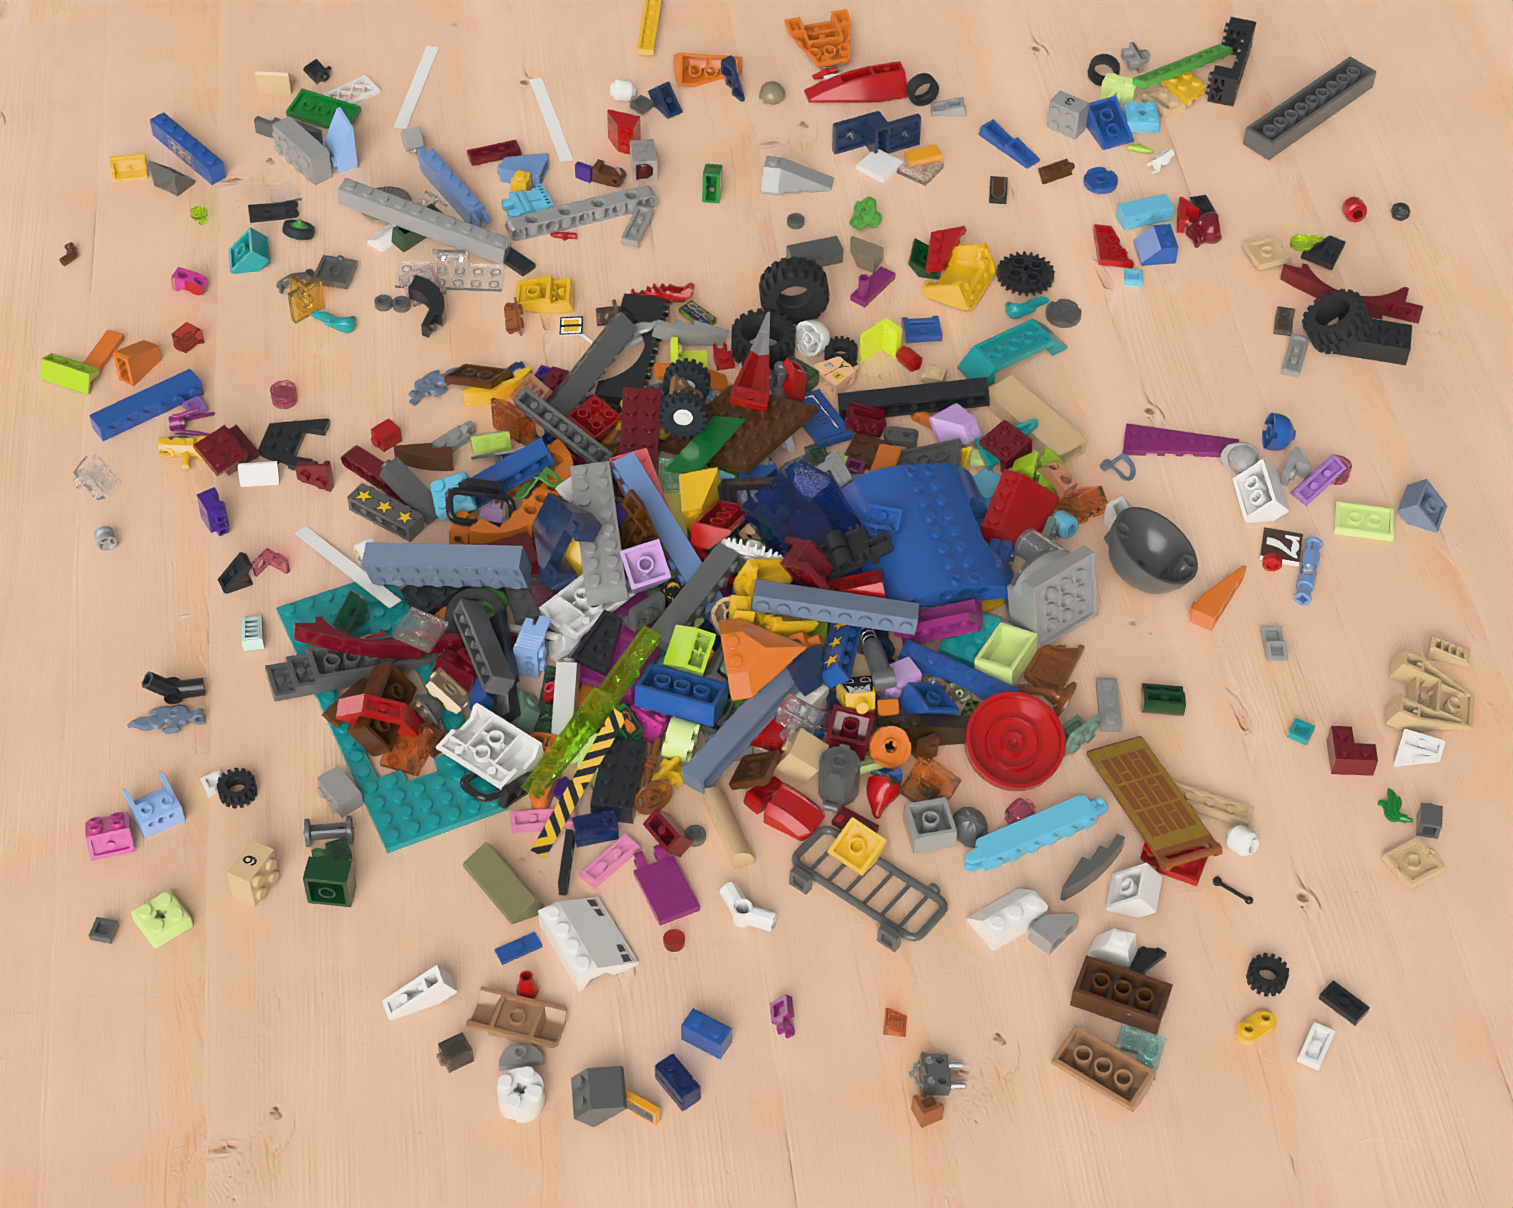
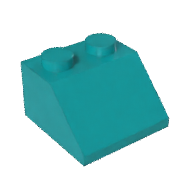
(249, 253)

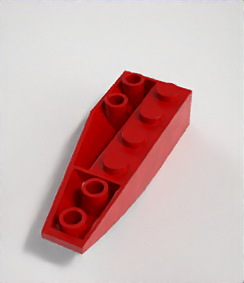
(864, 84)

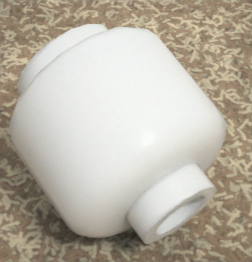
(622, 90)
(1242, 840)

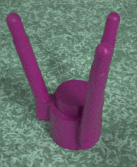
(178, 422)

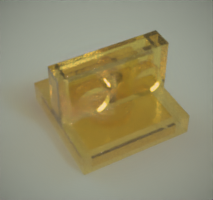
(304, 298)

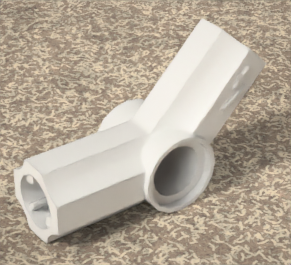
(752, 915)

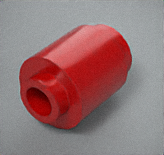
(909, 358)

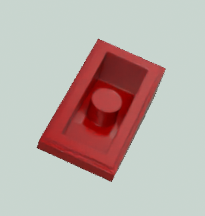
(759, 796)

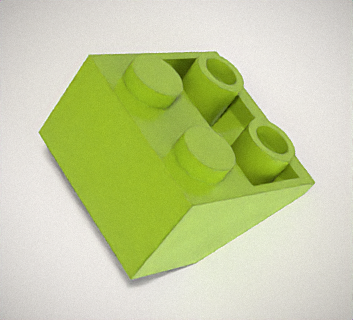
(689, 649)

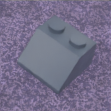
(1422, 506)

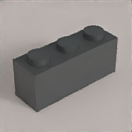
(822, 251)

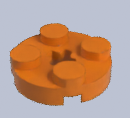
(899, 740)

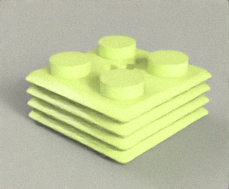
(159, 930)

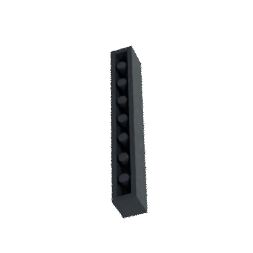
(921, 397)

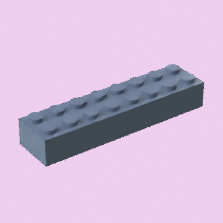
(447, 565)

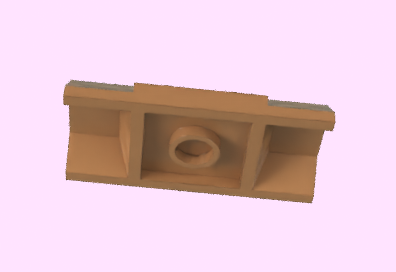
(518, 1018)

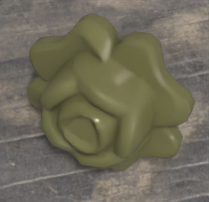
(959, 693)

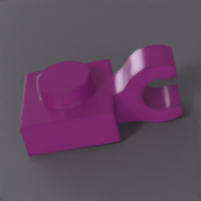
(781, 1013)

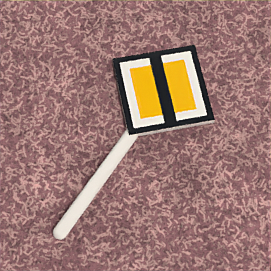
(572, 326)

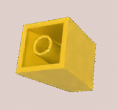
(698, 493)

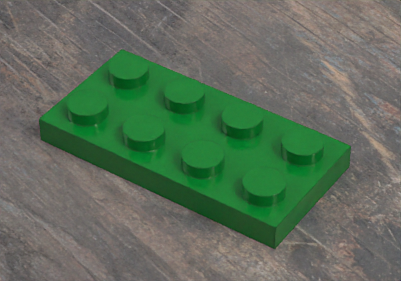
(320, 109)

